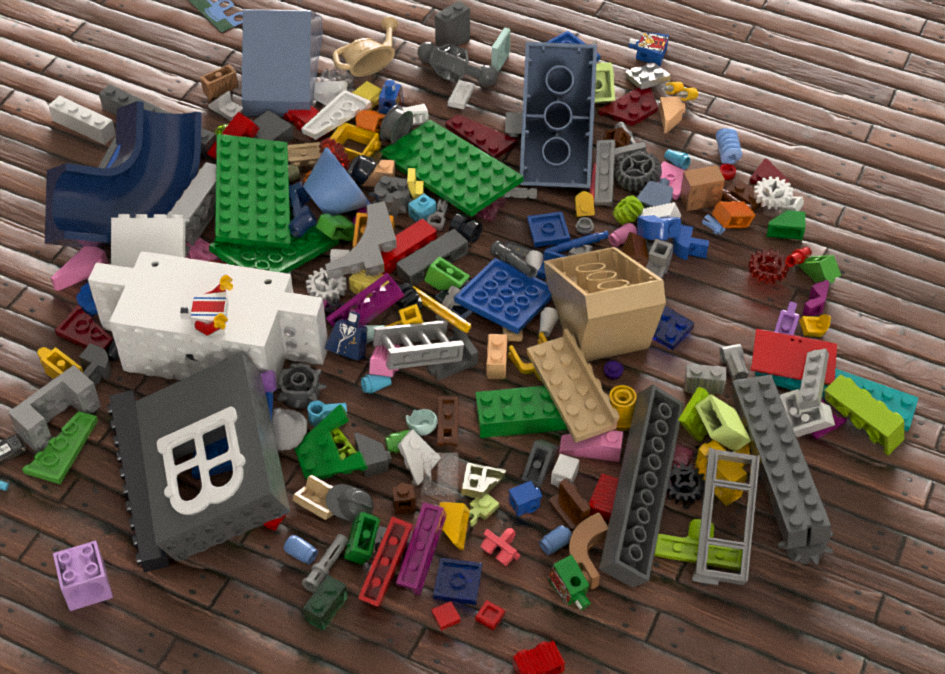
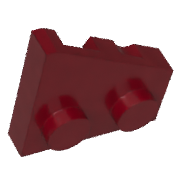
(766, 170)

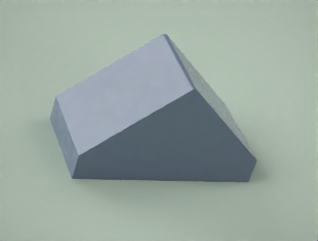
(279, 60)
(558, 114)

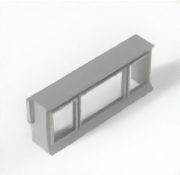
(712, 577)

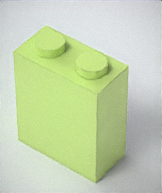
(723, 423)

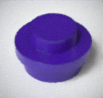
(613, 370)

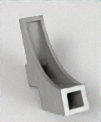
(366, 254)

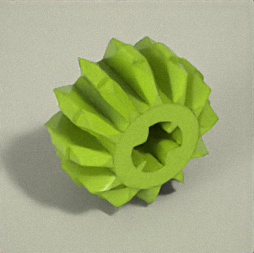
(628, 210)

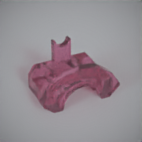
(490, 212)

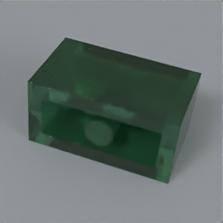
(325, 602)

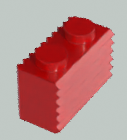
(604, 496)
(541, 660)

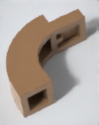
(584, 537)

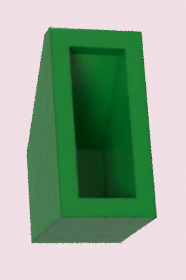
(787, 225)

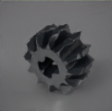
(411, 297)

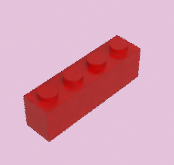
(407, 243)
(386, 561)

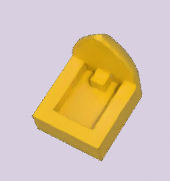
(584, 204)
(815, 326)

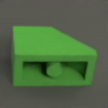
(821, 268)
(444, 275)

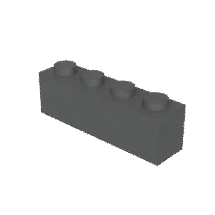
(449, 246)

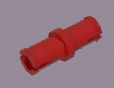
(798, 256)

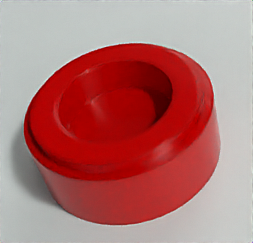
(728, 171)

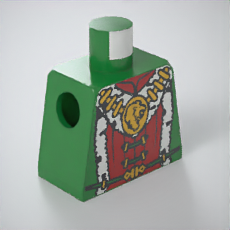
(570, 582)

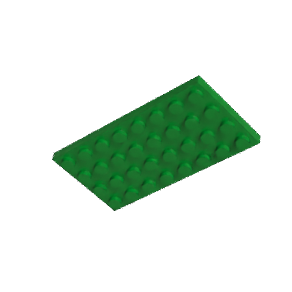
(452, 167)
(252, 192)

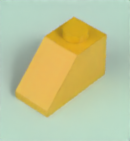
(456, 522)

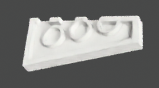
(336, 113)

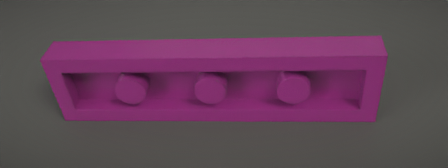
(370, 307)
(421, 547)

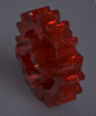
(337, 150)
(768, 266)

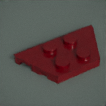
(632, 107)

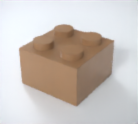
(702, 187)

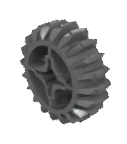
(637, 170)

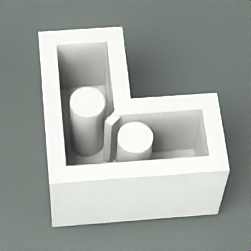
(806, 420)

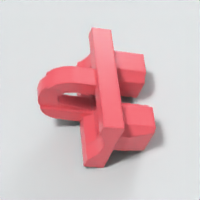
(492, 541)

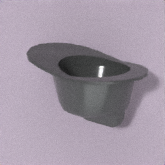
(348, 501)

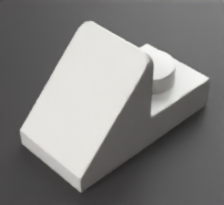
(225, 107)

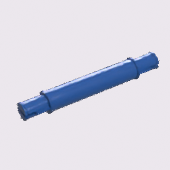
(579, 242)

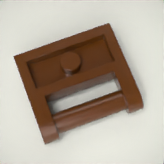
(740, 192)

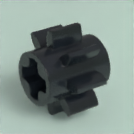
(330, 307)

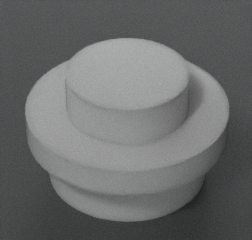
(584, 225)

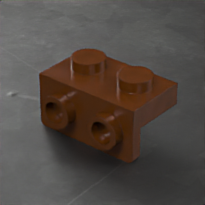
(570, 504)

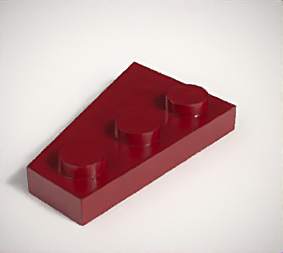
(82, 330)

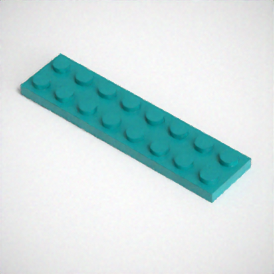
(894, 399)

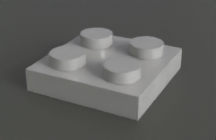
(647, 75)

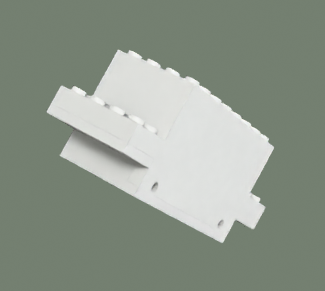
(152, 339)

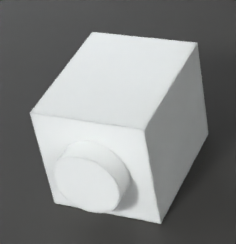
(564, 468)

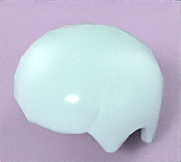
(422, 421)

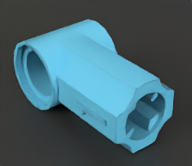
(318, 411)

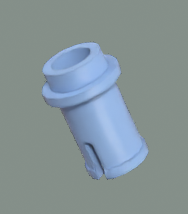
(713, 224)

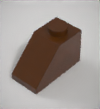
(636, 249)

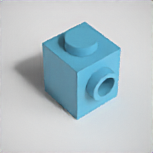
(421, 208)

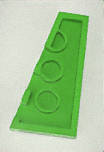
(59, 455)

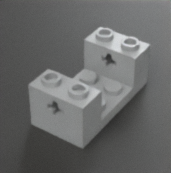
(35, 412)

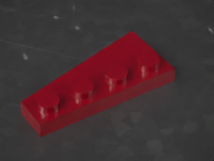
(480, 136)

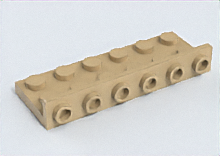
(573, 387)

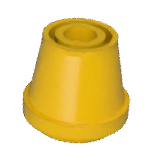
(623, 400)

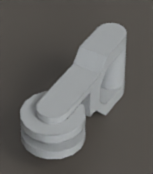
(439, 215)

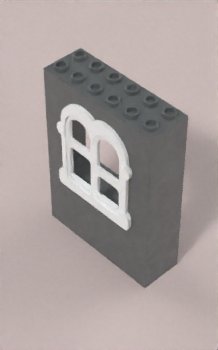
(186, 418)

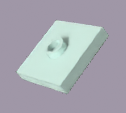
(501, 49)

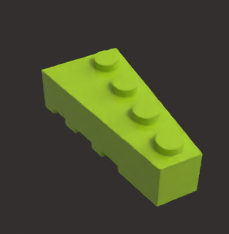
(866, 413)

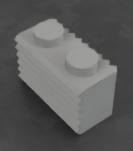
(704, 376)

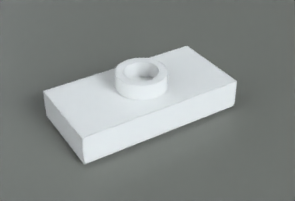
(461, 94)

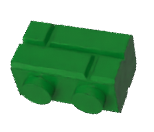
(362, 538)

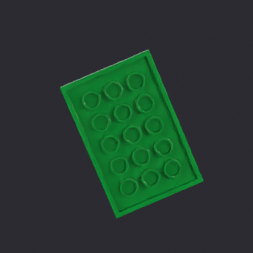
(273, 258)

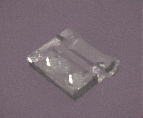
(446, 474)

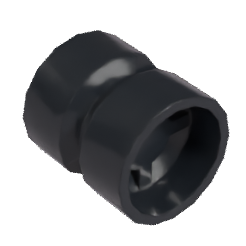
(467, 228)

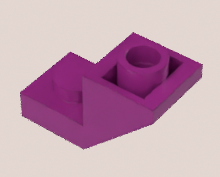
(817, 299)

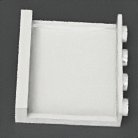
(146, 234)

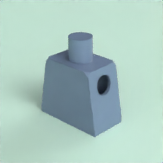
(656, 193)

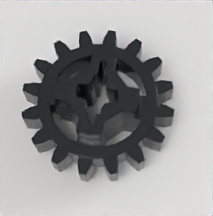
(683, 484)

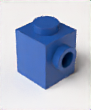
(525, 498)

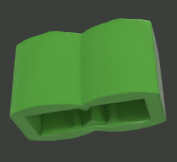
(336, 227)

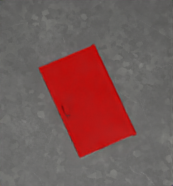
(786, 357)

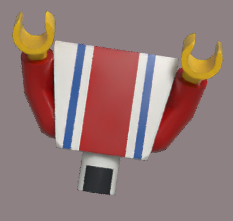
(210, 309)

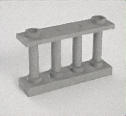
(422, 354)

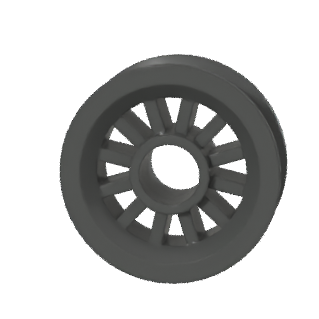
(396, 124)

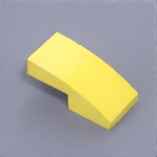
(415, 187)

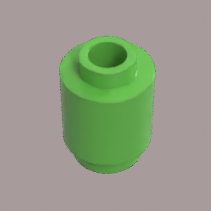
(393, 441)

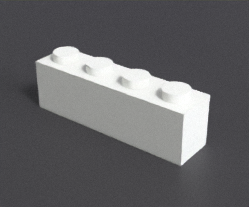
(82, 120)

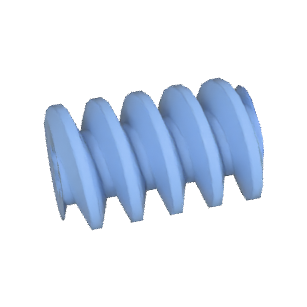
(728, 145)

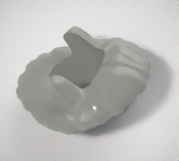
(288, 428)

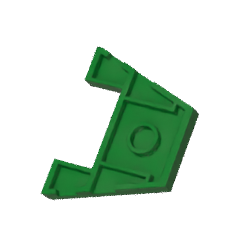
(319, 452)

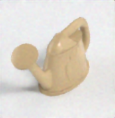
(366, 55)

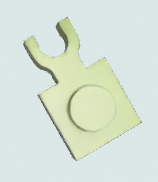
(482, 508)

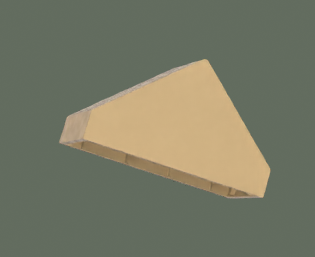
(606, 301)

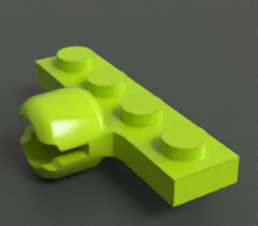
(686, 549)

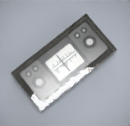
(11, 448)

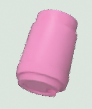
(620, 235)

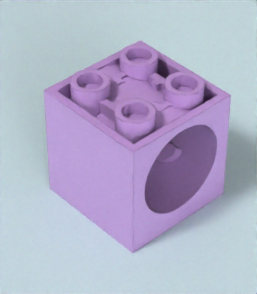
(82, 575)

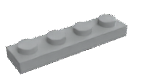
(604, 172)
(813, 379)

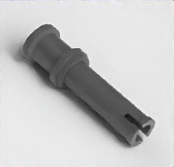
(508, 256)

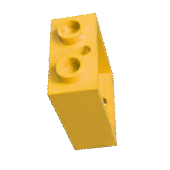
(357, 134)
(725, 471)

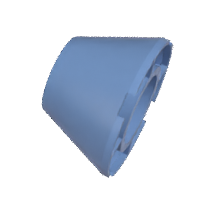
(333, 187)

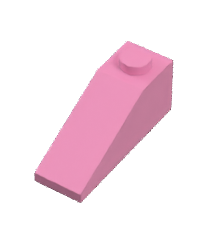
(78, 267)
(602, 447)

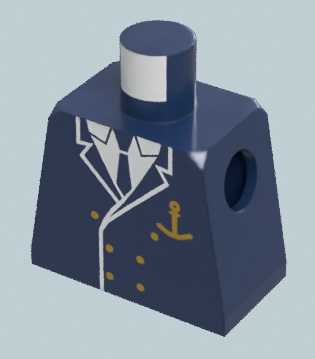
(348, 337)

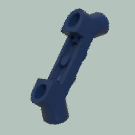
(303, 216)

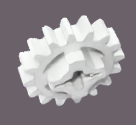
(773, 193)
(326, 288)

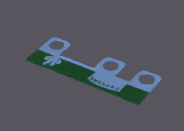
(214, 13)

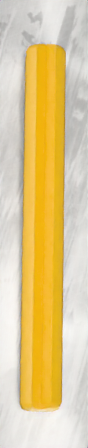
(444, 312)

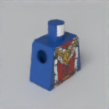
(650, 47)
(391, 94)

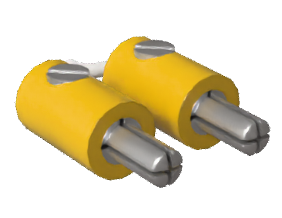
(678, 89)

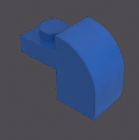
(654, 228)
(686, 245)

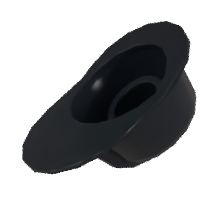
(362, 167)

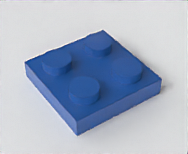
(548, 229)

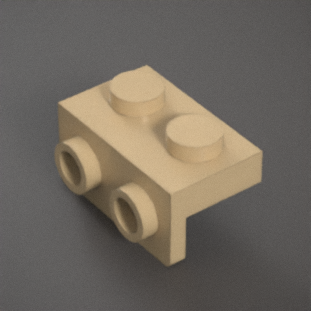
(304, 154)
(314, 497)

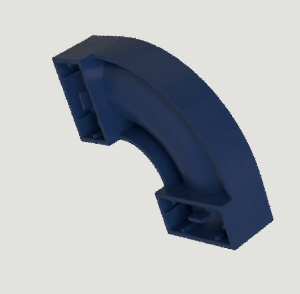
(148, 177)

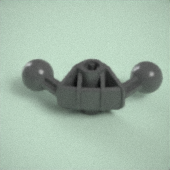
(452, 63)

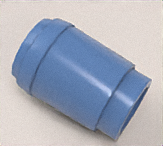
(555, 540)
(300, 549)

